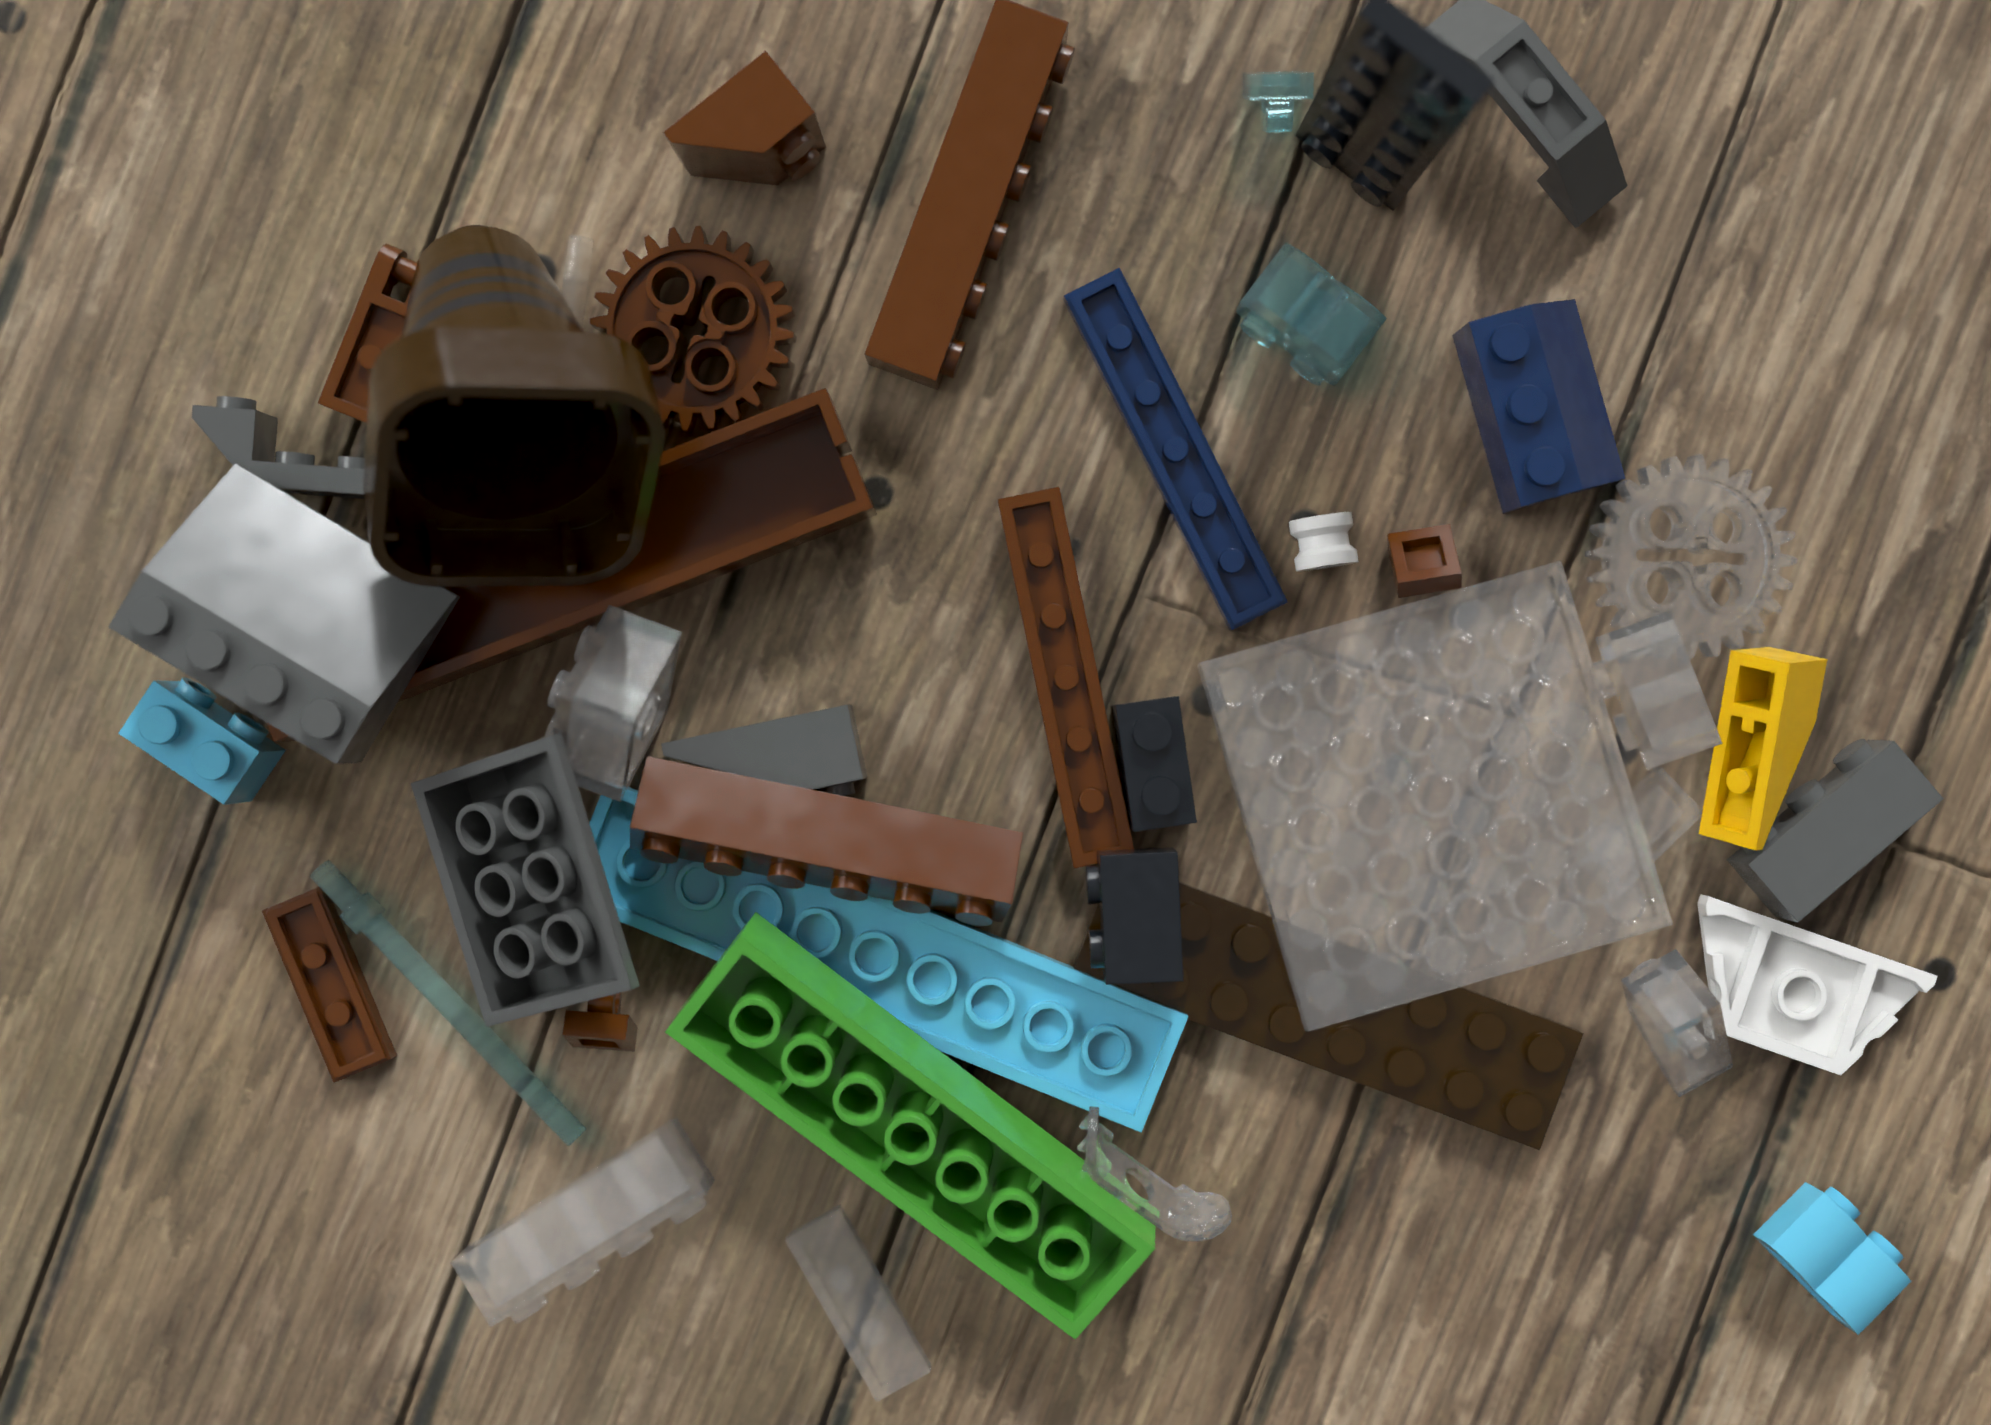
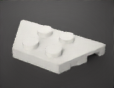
(1800, 988)

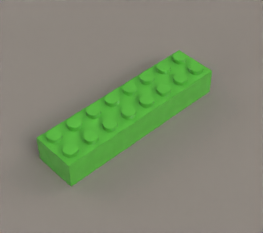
(913, 1125)

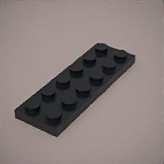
(1389, 103)

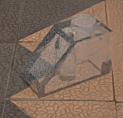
(1678, 1021)

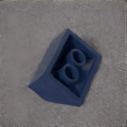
(1538, 403)

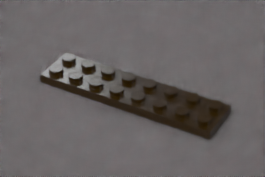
(1439, 1052)

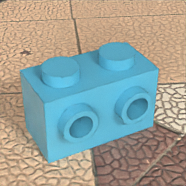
(202, 740)

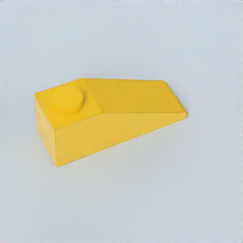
(1763, 730)

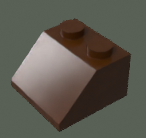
(750, 129)

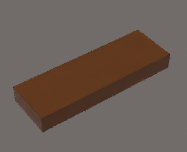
(329, 983)

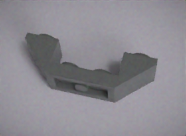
(1540, 103)
(250, 440)

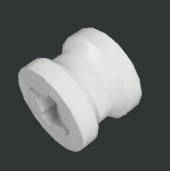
(1323, 541)

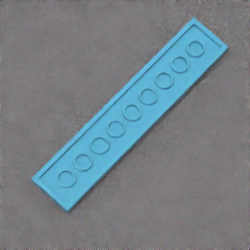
(931, 972)

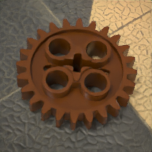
(749, 347)

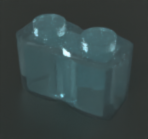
(1308, 316)

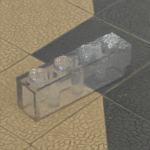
(584, 1223)

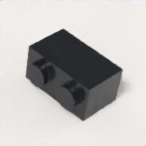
(1154, 763)
(1137, 915)

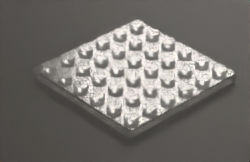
(1433, 795)

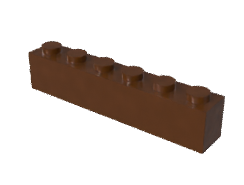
(968, 193)
(824, 841)

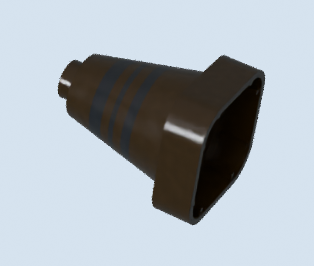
(505, 429)

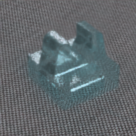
(1277, 95)

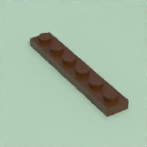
(1065, 674)

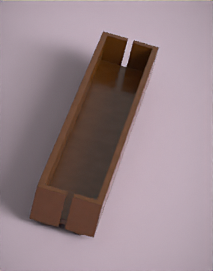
(711, 513)

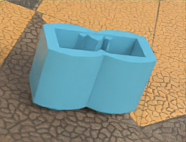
(1833, 1256)

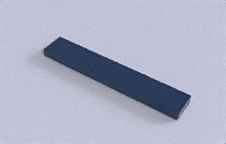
(1174, 449)

